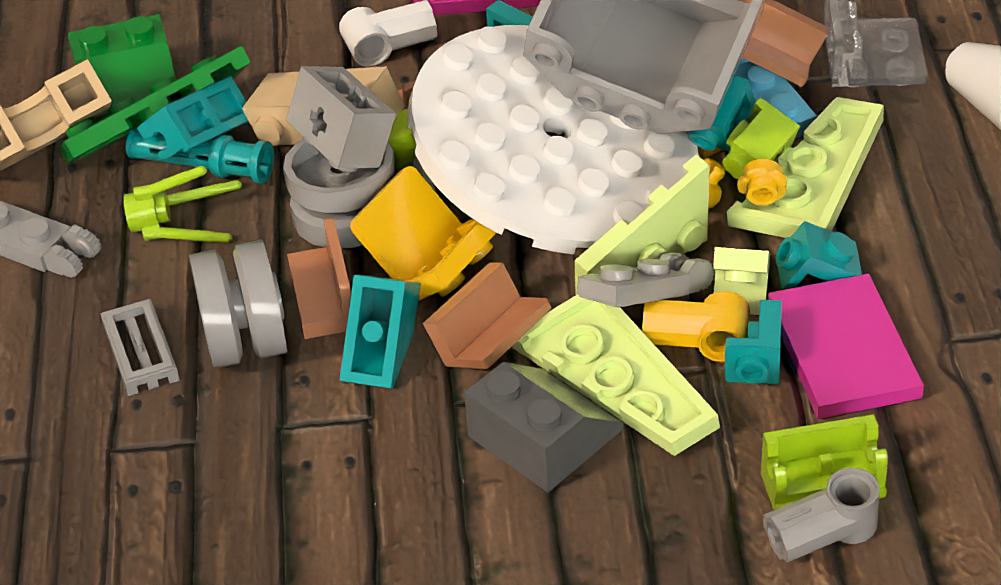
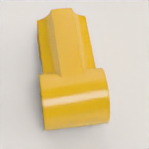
(698, 323)

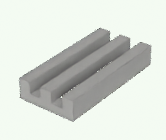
(148, 373)

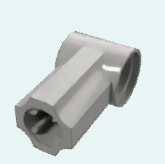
(839, 513)

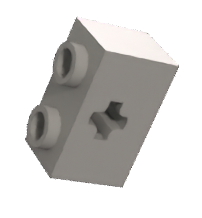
(340, 117)

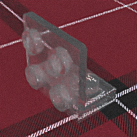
(871, 49)

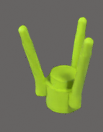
(150, 207)

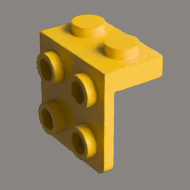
(419, 236)

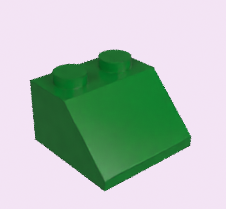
(125, 56)

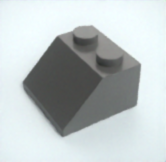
(536, 423)

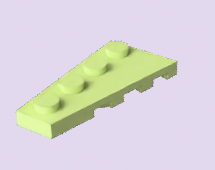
(620, 370)

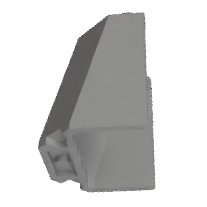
(643, 59)

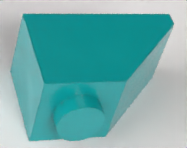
(378, 329)

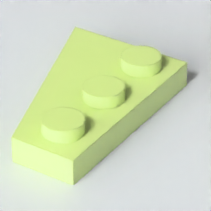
(670, 224)

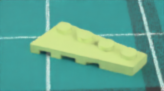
(817, 171)

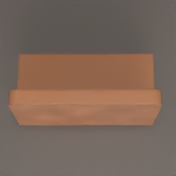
(785, 42)
(321, 286)
(483, 319)

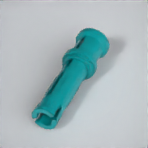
(221, 156)

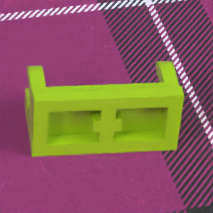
(805, 457)

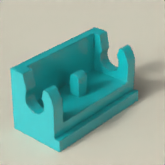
(197, 118)

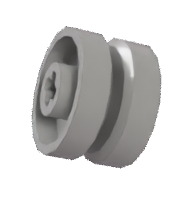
(326, 192)
(240, 303)

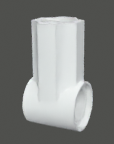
(375, 35)

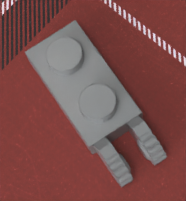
(44, 242)
(650, 281)

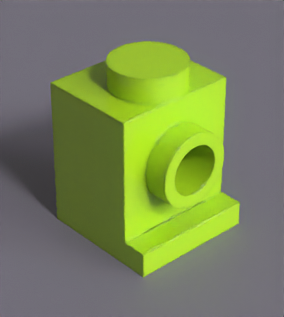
(762, 137)

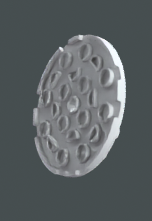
(486, 147)

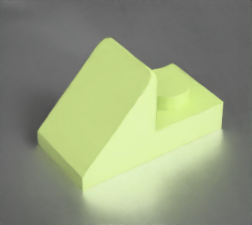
(742, 273)

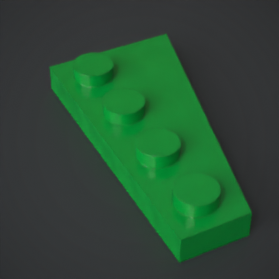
(128, 114)

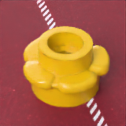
(762, 182)

